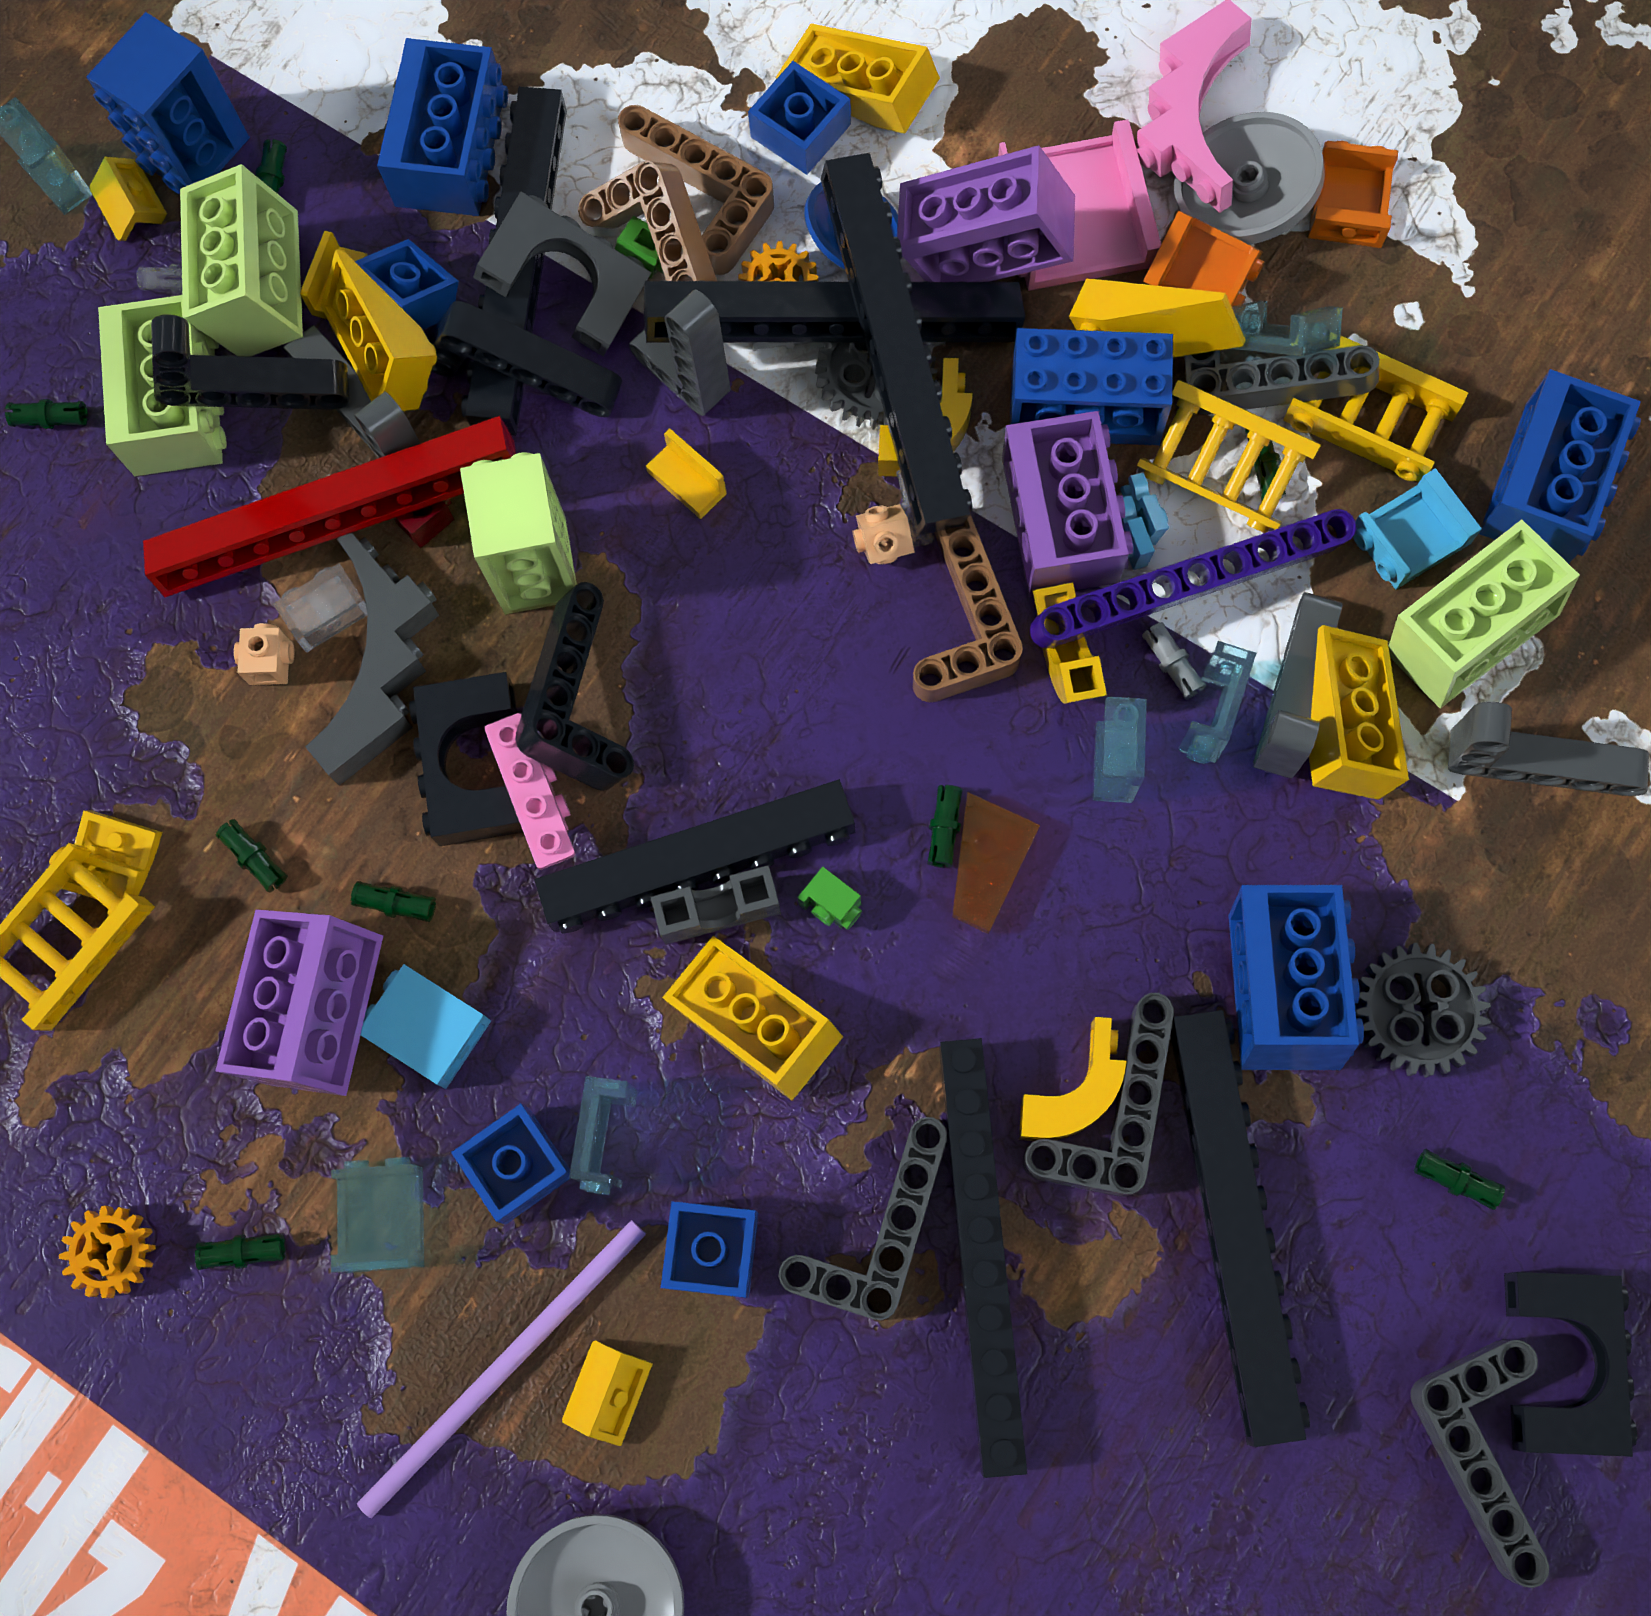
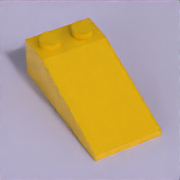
(878, 74)
(1196, 318)
(377, 335)
(1358, 714)
(753, 1017)

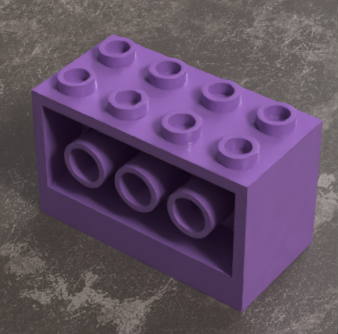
(987, 219)
(1066, 502)
(300, 1002)

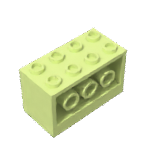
(240, 262)
(137, 427)
(518, 532)
(1481, 613)

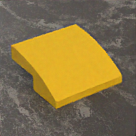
(118, 855)

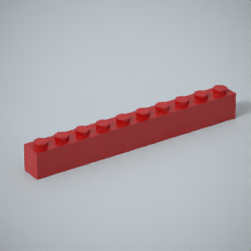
(321, 509)

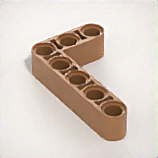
(707, 177)
(655, 202)
(976, 605)

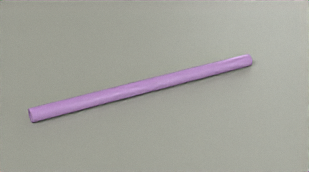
(500, 1370)

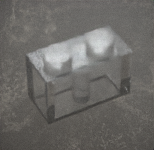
(321, 607)

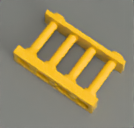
(1406, 386)
(1259, 435)
(97, 944)

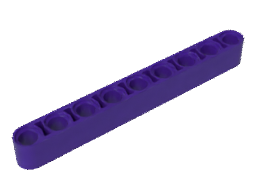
(1207, 567)

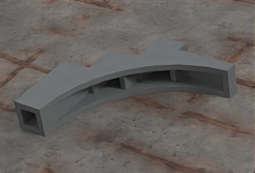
(373, 712)

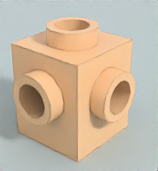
(883, 534)
(263, 655)

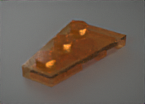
(989, 860)

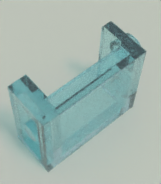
(42, 157)
(1306, 335)
(1230, 669)
(1120, 750)
(592, 1130)
(379, 1216)

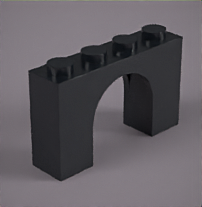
(442, 716)
(1601, 1418)

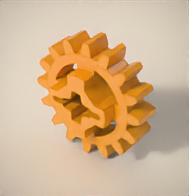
(778, 265)
(92, 1243)

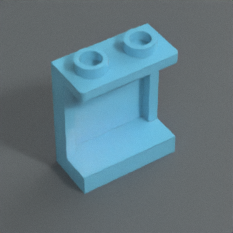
(1416, 530)
(423, 1026)

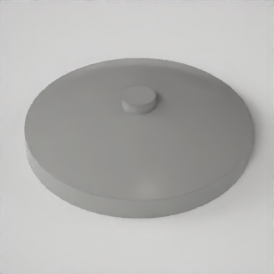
(1274, 175)
(596, 1570)

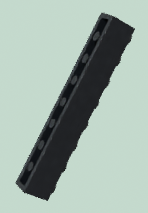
(695, 856)

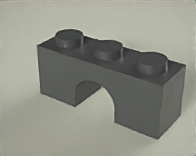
(695, 913)

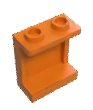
(1354, 195)
(1204, 259)

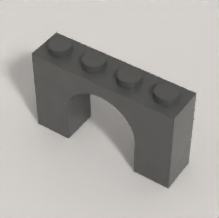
(535, 229)

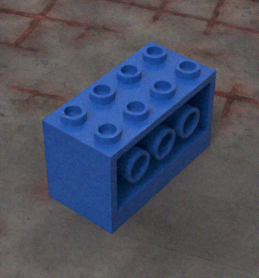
(168, 104)
(443, 127)
(1091, 371)
(1563, 463)
(1294, 977)

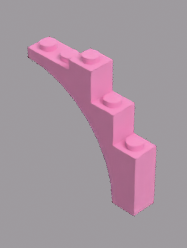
(1189, 66)

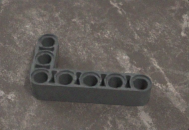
(695, 357)
(1299, 369)
(376, 422)
(1288, 727)
(1488, 749)
(1125, 1114)
(889, 1236)
(1475, 1452)

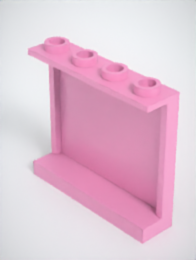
(1112, 209)

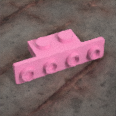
(532, 796)

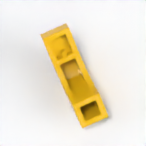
(954, 405)
(1071, 666)
(1071, 1113)

